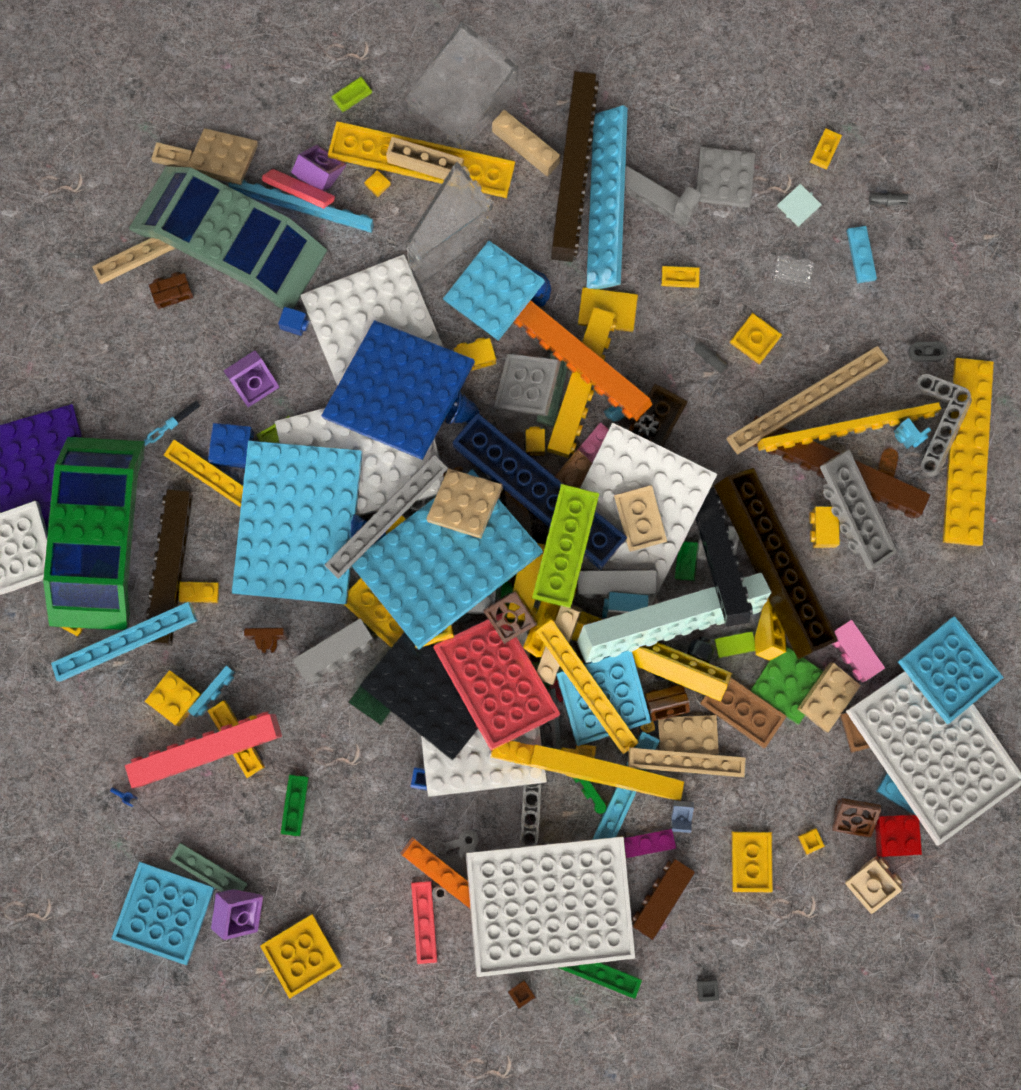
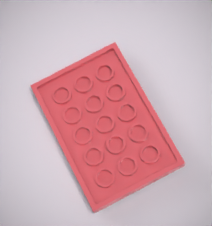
(496, 683)

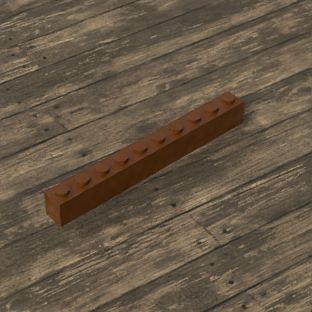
(881, 486)

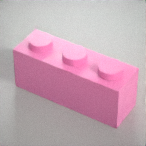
(857, 652)

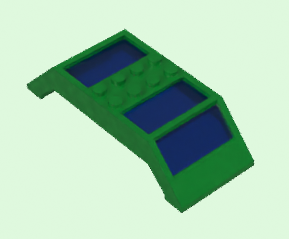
(91, 533)

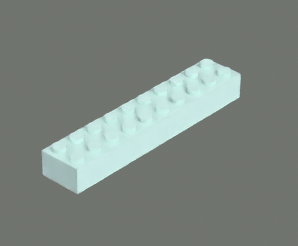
(662, 621)

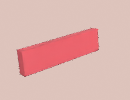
(298, 188)
(424, 922)

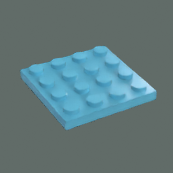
(493, 290)
(950, 670)
(621, 686)
(163, 913)

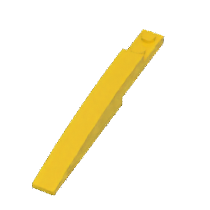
(589, 769)

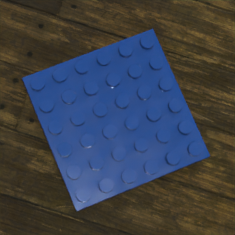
(398, 389)

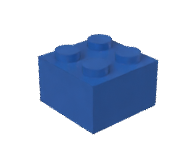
(229, 445)

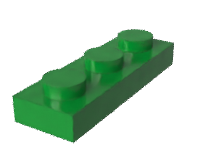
(294, 805)

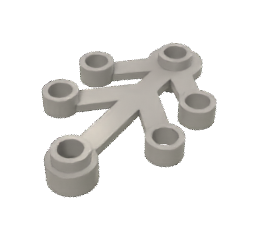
(456, 860)

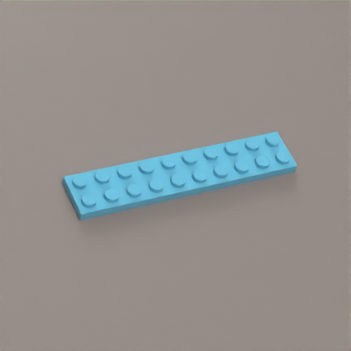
(607, 198)

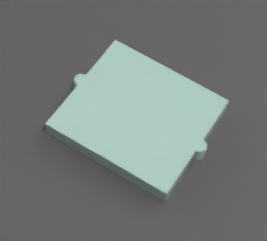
(799, 205)

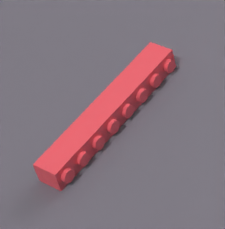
(203, 750)

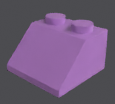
(317, 169)
(251, 378)
(236, 913)

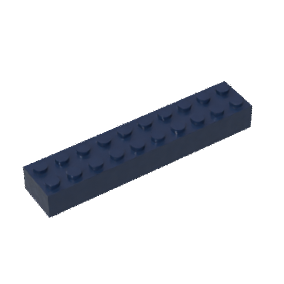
(529, 483)

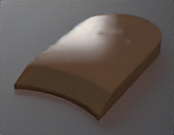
(888, 462)

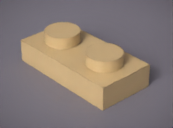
(171, 155)

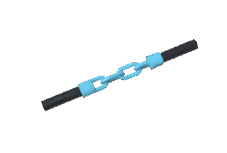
(172, 422)

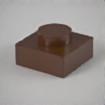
(521, 994)

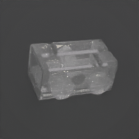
(793, 272)

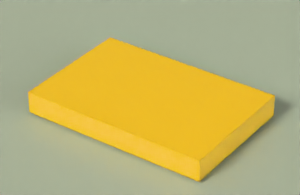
(619, 303)
(752, 862)

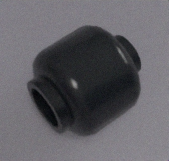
(701, 649)

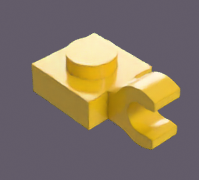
(585, 750)

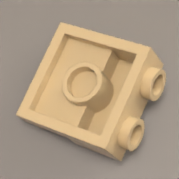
(875, 884)

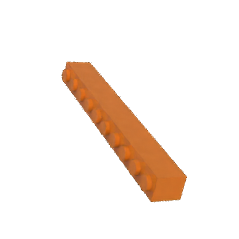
(584, 361)

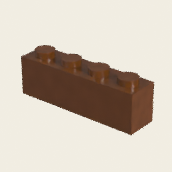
(662, 899)

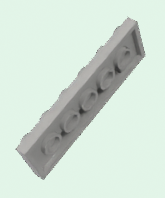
(856, 510)

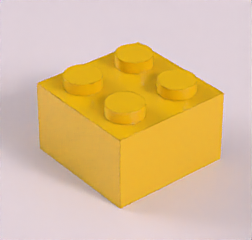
(173, 698)

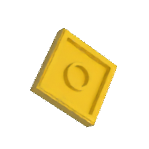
(756, 338)

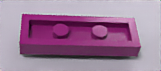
(649, 843)

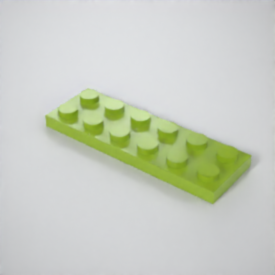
(565, 546)

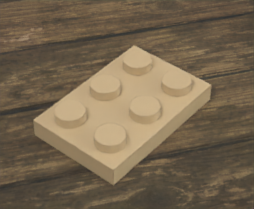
(640, 518)
(829, 697)
(689, 734)

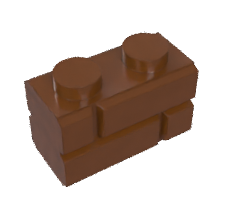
(171, 290)
(667, 702)

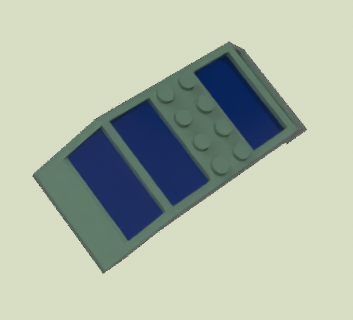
(230, 234)

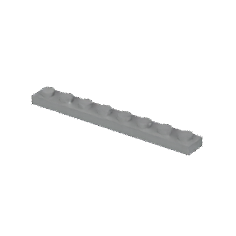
(385, 517)

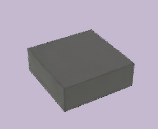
(707, 990)

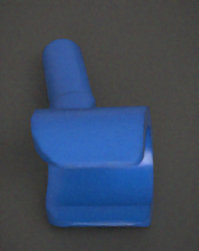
(126, 797)

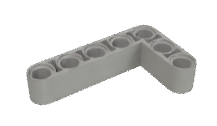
(660, 199)
(946, 422)
(530, 809)

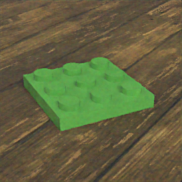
(786, 683)

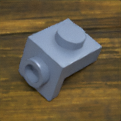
(682, 816)

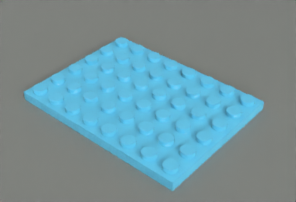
(294, 520)
(438, 574)

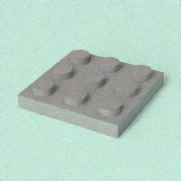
(725, 176)
(527, 384)

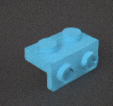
(909, 434)

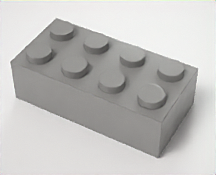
(334, 651)

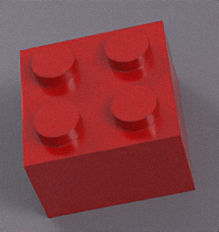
(898, 836)

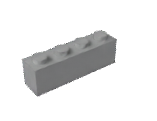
(617, 580)

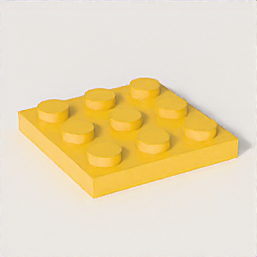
(301, 956)

